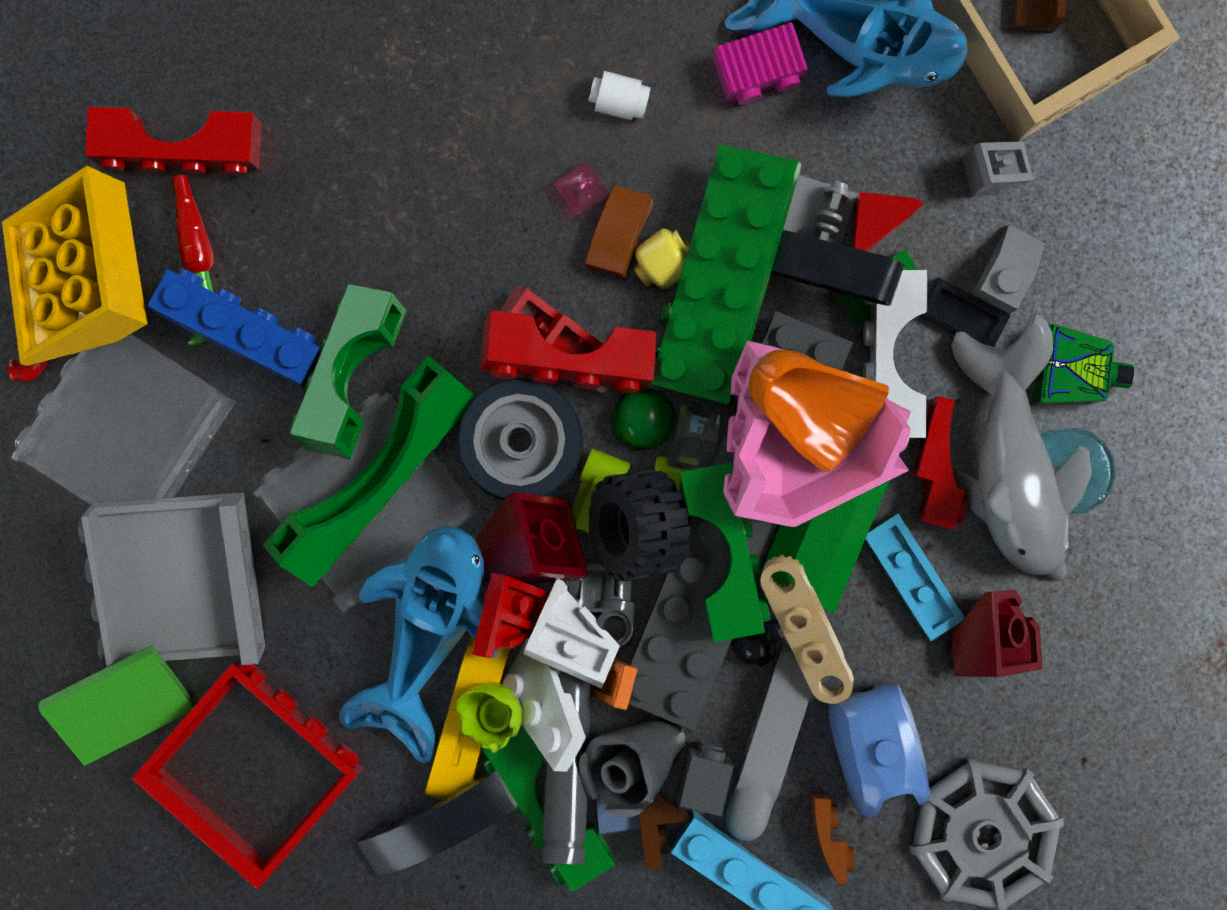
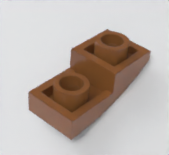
(618, 231)
(833, 847)

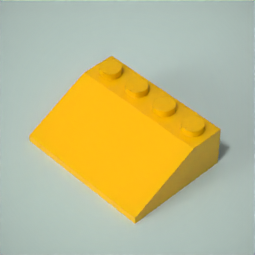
(73, 268)

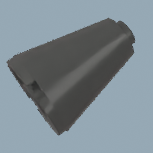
(631, 765)

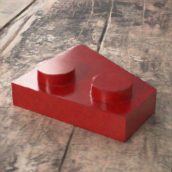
(507, 614)

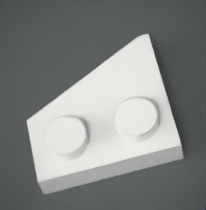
(571, 639)

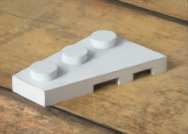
(546, 710)

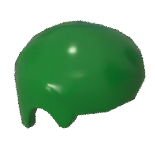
(642, 419)

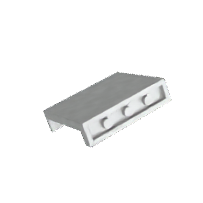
(173, 578)

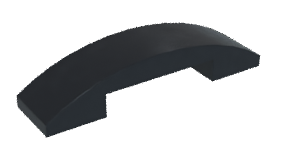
(438, 826)

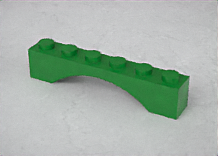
(318, 535)

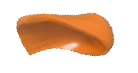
(815, 405)

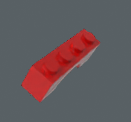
(224, 142)
(517, 348)

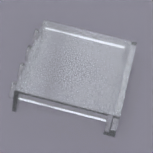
(123, 424)
(421, 504)

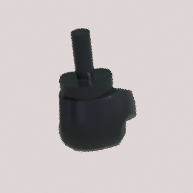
(758, 647)

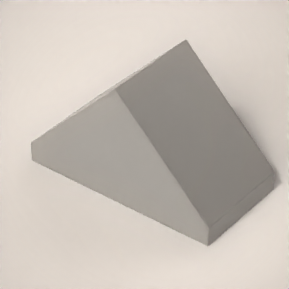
(996, 166)

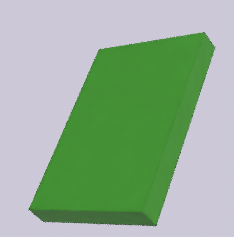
(117, 705)

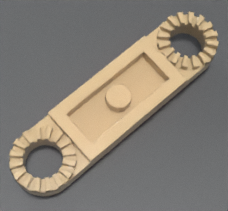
(807, 630)

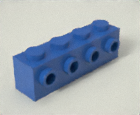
(234, 328)

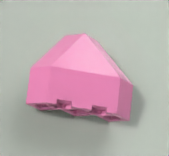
(782, 486)

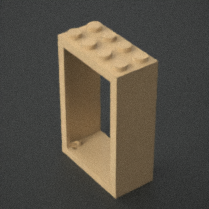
(1137, 22)

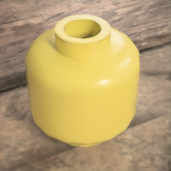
(662, 258)

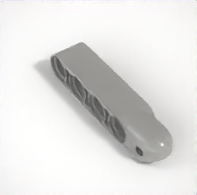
(768, 747)

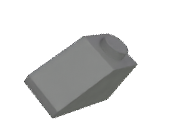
(1010, 270)

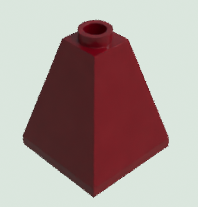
(532, 541)

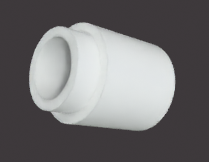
(619, 96)

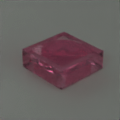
(581, 189)

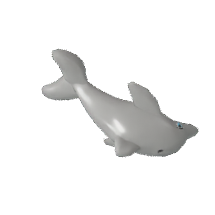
(1017, 482)

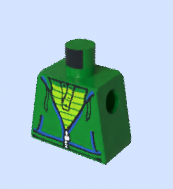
(1079, 370)

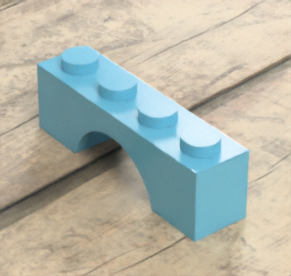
(738, 870)

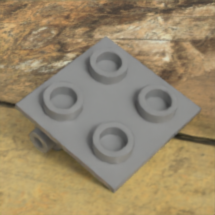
(820, 209)

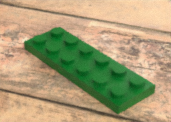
(725, 272)

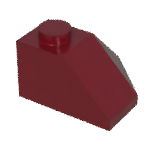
(996, 638)

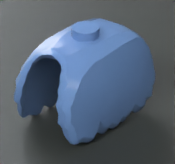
(878, 748)

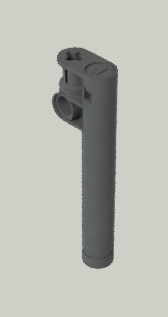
(564, 793)

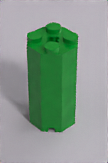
(828, 545)

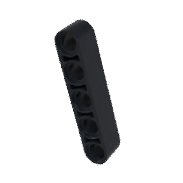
(837, 268)

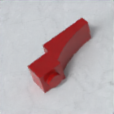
(553, 326)
(941, 499)

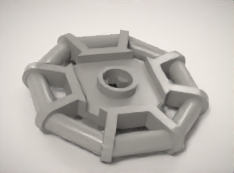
(1011, 840)

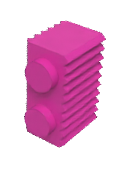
(760, 64)

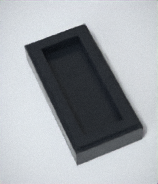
(962, 312)

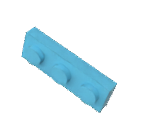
(913, 577)

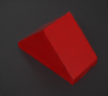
(878, 216)

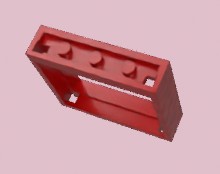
(200, 818)

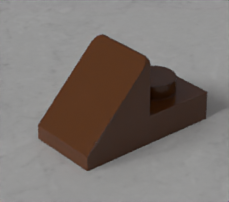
(655, 840)

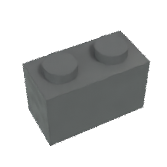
(705, 778)

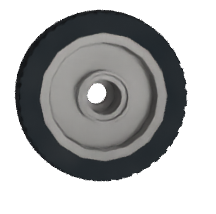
(501, 415)

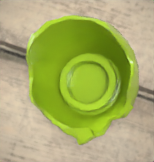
(490, 714)

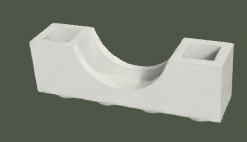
(881, 334)

